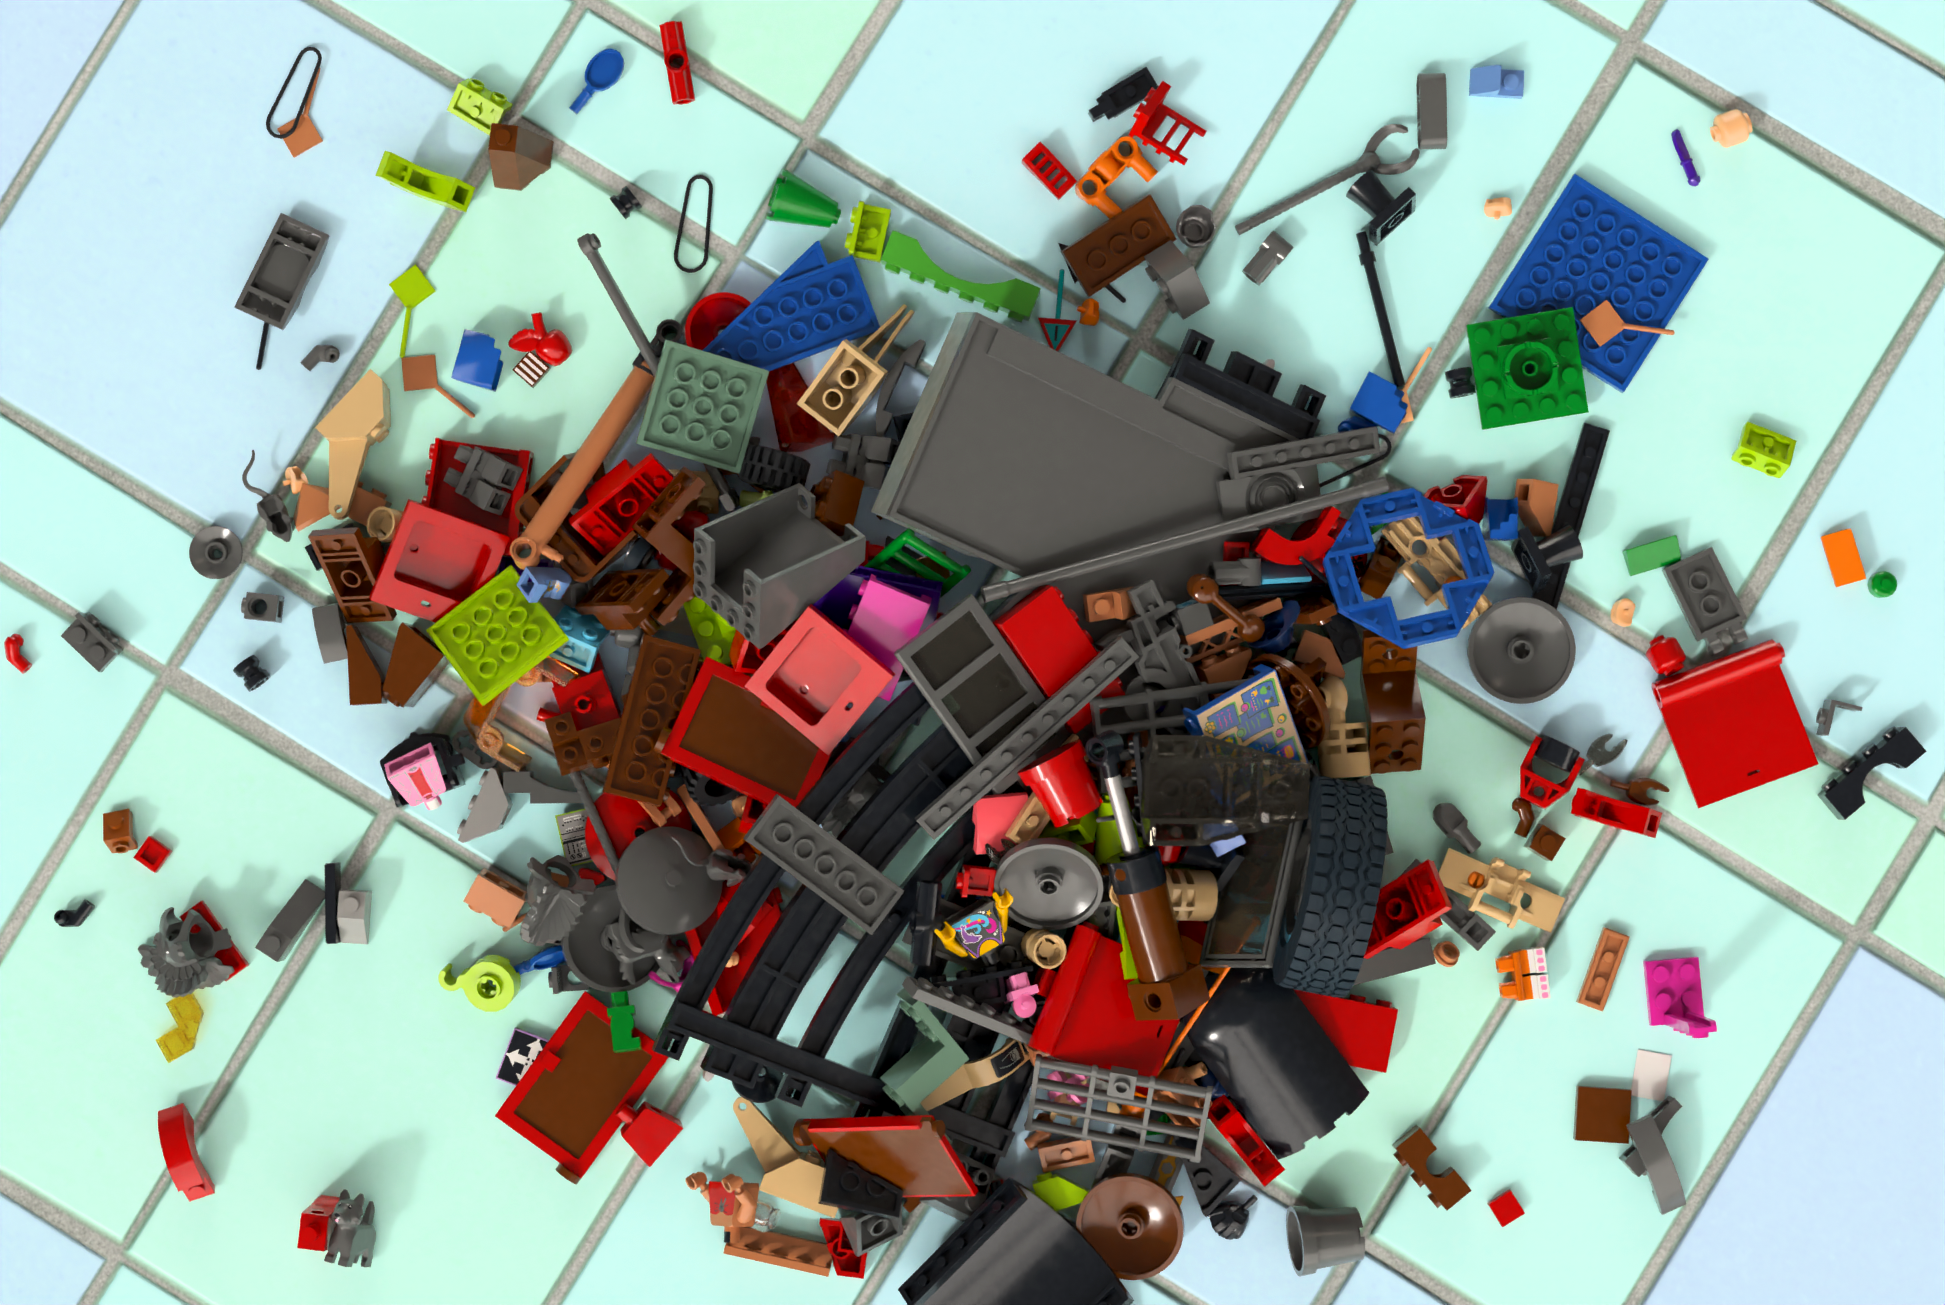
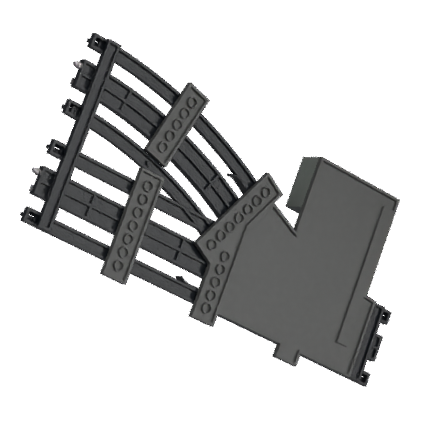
(1032, 471)

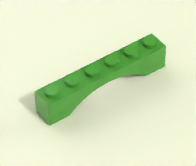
(1012, 296)

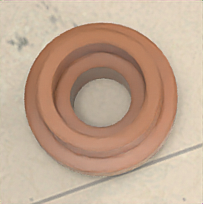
(1446, 953)

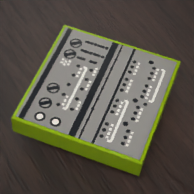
(571, 832)

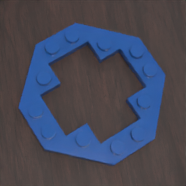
(1379, 614)

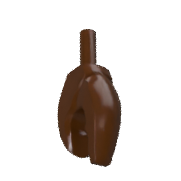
(1637, 789)

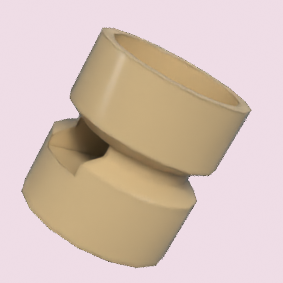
(383, 523)
(1043, 948)

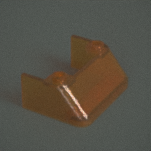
(479, 717)

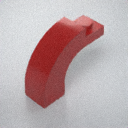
(1314, 544)
(1616, 813)
(1244, 1140)
(180, 1152)

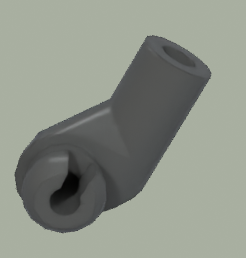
(320, 353)

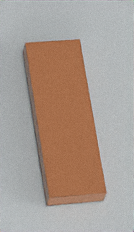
(701, 819)
(1602, 969)

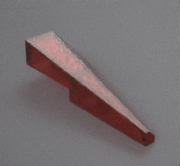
(793, 425)

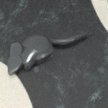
(271, 509)
(721, 864)

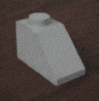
(354, 916)

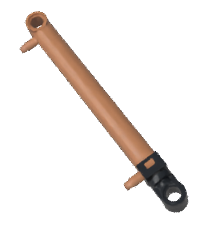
(590, 456)

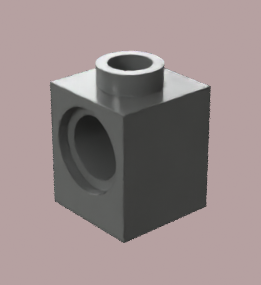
(274, 607)

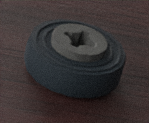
(639, 555)

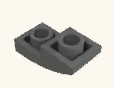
(330, 632)

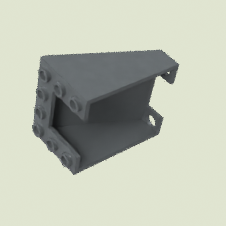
(771, 562)

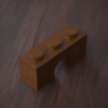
(1445, 1187)

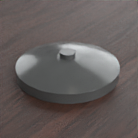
(1521, 650)
(1050, 883)
(661, 886)
(590, 949)

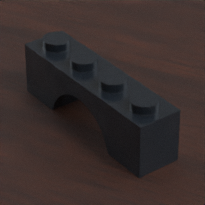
(1846, 792)

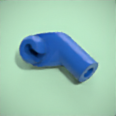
(1354, 423)

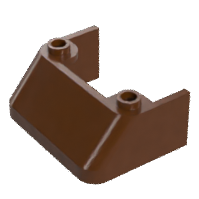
(581, 558)

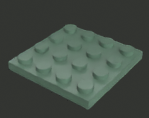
(702, 406)

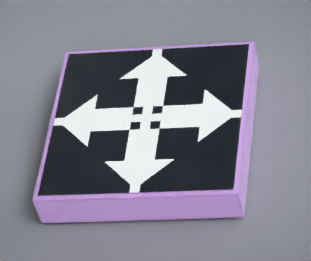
(520, 1055)

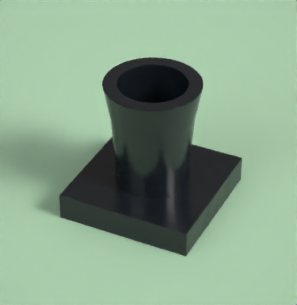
(1381, 205)
(1540, 556)
(1205, 858)

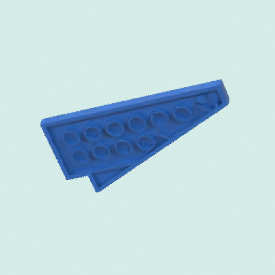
(800, 314)

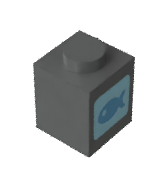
(1190, 617)

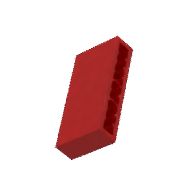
(1051, 646)
(1355, 1027)

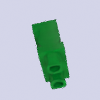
(623, 1023)

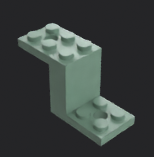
(926, 1064)

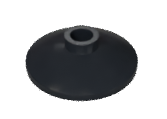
(764, 1088)

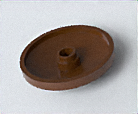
(1132, 1224)

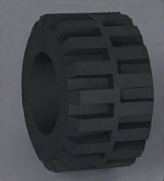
(773, 468)
(706, 790)

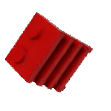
(1150, 118)

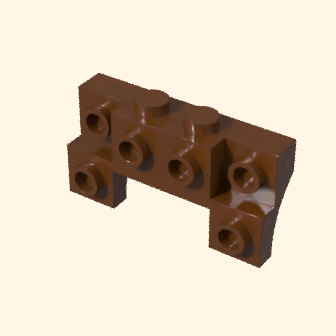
(581, 748)

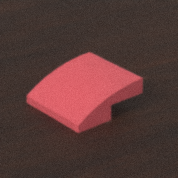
(994, 817)

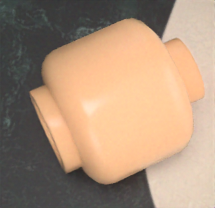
(1731, 128)

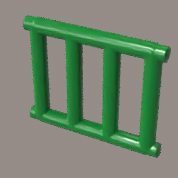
(908, 536)

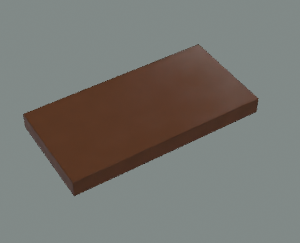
(1118, 245)

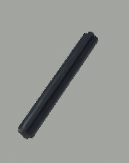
(1272, 590)

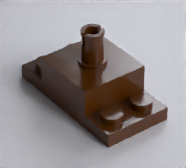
(351, 570)
(625, 599)

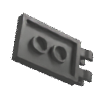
(1706, 599)

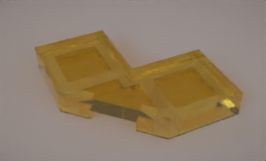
(182, 1039)

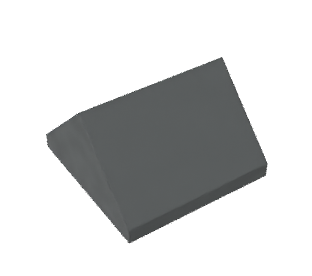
(870, 1231)

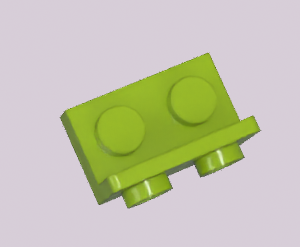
(478, 105)
(1764, 450)

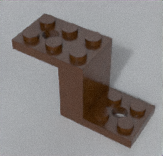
(657, 529)
(1391, 705)

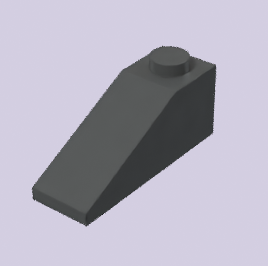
(291, 921)

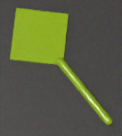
(411, 289)

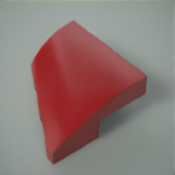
(841, 1251)

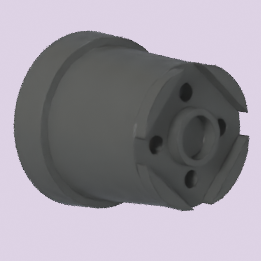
(1323, 1237)

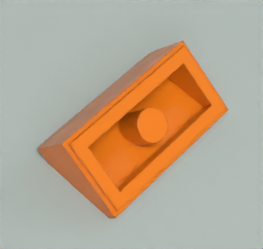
(1843, 557)

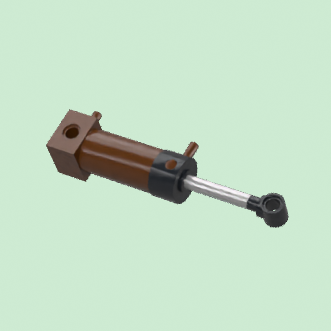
(1165, 982)

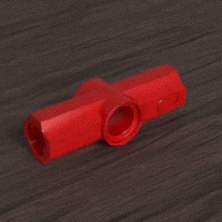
(675, 47)

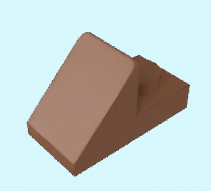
(1108, 605)

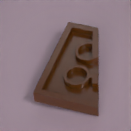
(1315, 610)

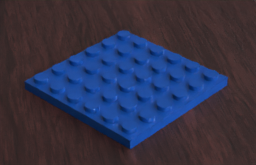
(1597, 253)

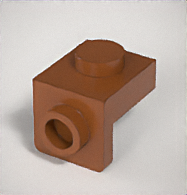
(119, 831)

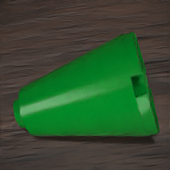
(801, 203)

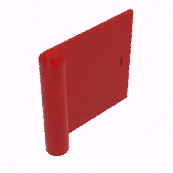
(1734, 721)
(1091, 1015)

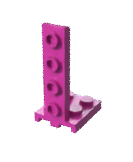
(1676, 996)

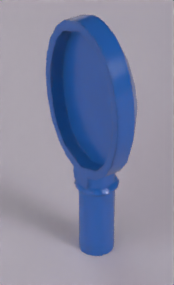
(599, 76)
(542, 960)

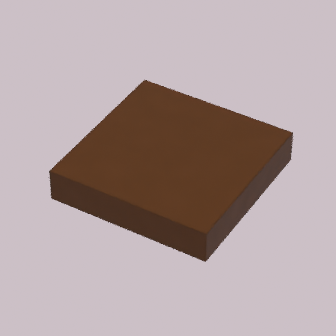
(1602, 1114)

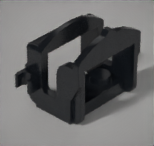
(440, 742)

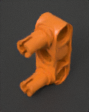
(1107, 169)

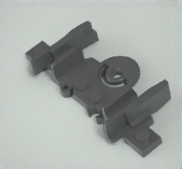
(1159, 655)

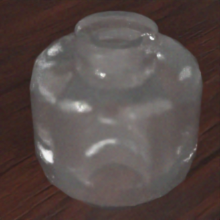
(767, 1214)

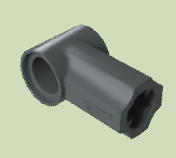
(1271, 253)
(1243, 571)

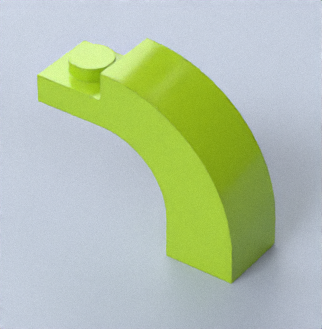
(425, 183)

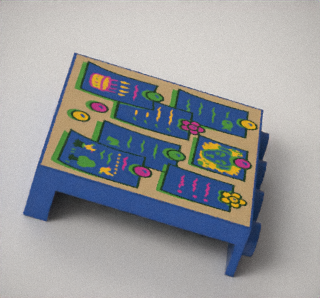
(1251, 716)

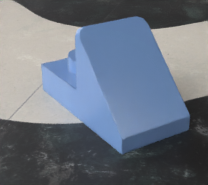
(1496, 82)

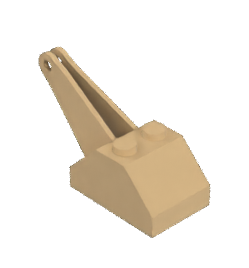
(850, 379)
(351, 429)
(788, 1172)

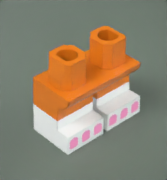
(1524, 986)

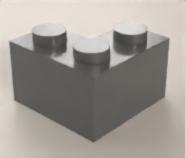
(1176, 279)

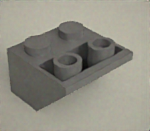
(964, 1206)

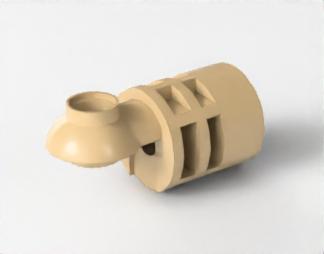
(1346, 746)
(1191, 892)

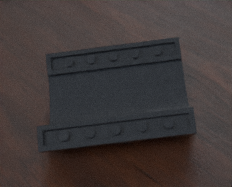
(1015, 1255)

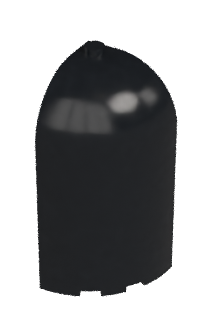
(1274, 1059)

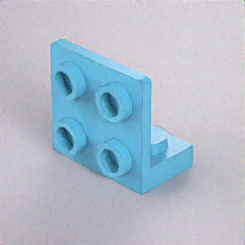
(584, 636)

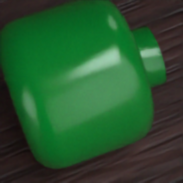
(1882, 584)

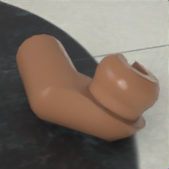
(1039, 1136)

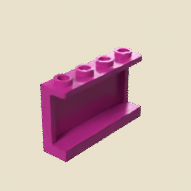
(885, 623)

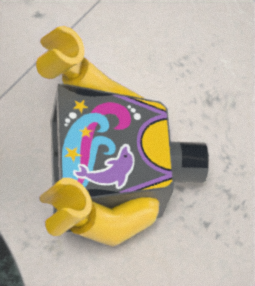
(978, 928)

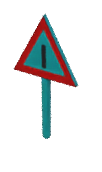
(1057, 329)

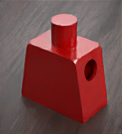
(648, 1130)

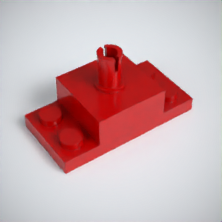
(619, 501)
(588, 696)
(1408, 909)

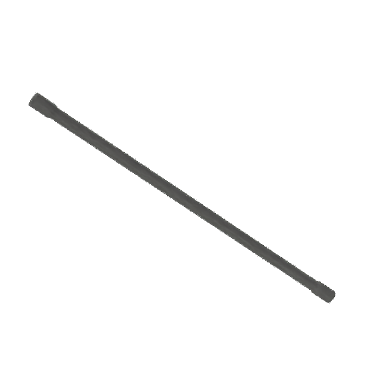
(1006, 588)

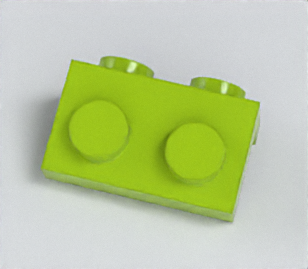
(868, 232)

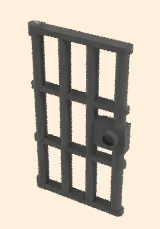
(1150, 723)
(1121, 1091)

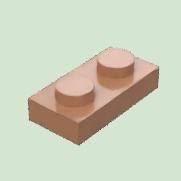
(1065, 1153)

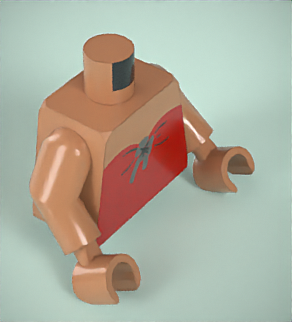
(730, 1202)

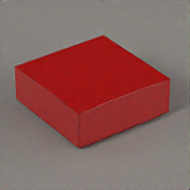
(152, 854)
(1506, 1208)

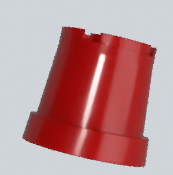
(1063, 783)

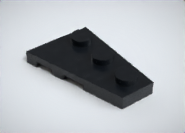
(856, 1190)

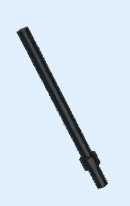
(1367, 259)

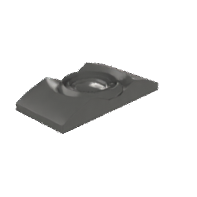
(282, 271)
(1268, 491)

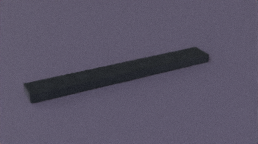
(1575, 500)

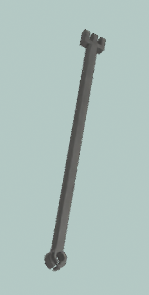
(589, 246)

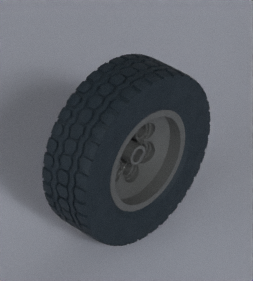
(1333, 888)

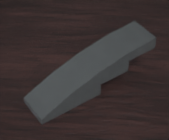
(1396, 961)

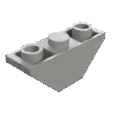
(487, 809)

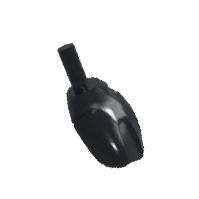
(1231, 1218)

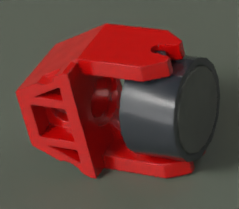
(1557, 755)

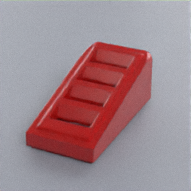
(1048, 156)

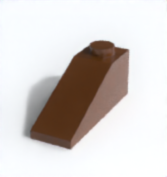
(364, 673)

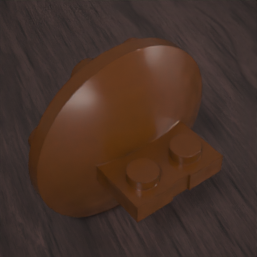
(1302, 695)

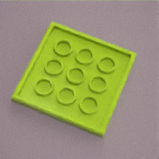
(496, 636)

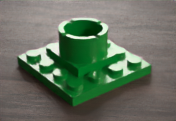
(1499, 360)

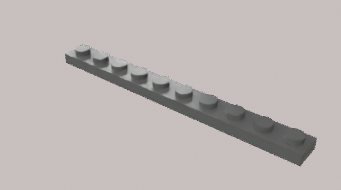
(1026, 737)

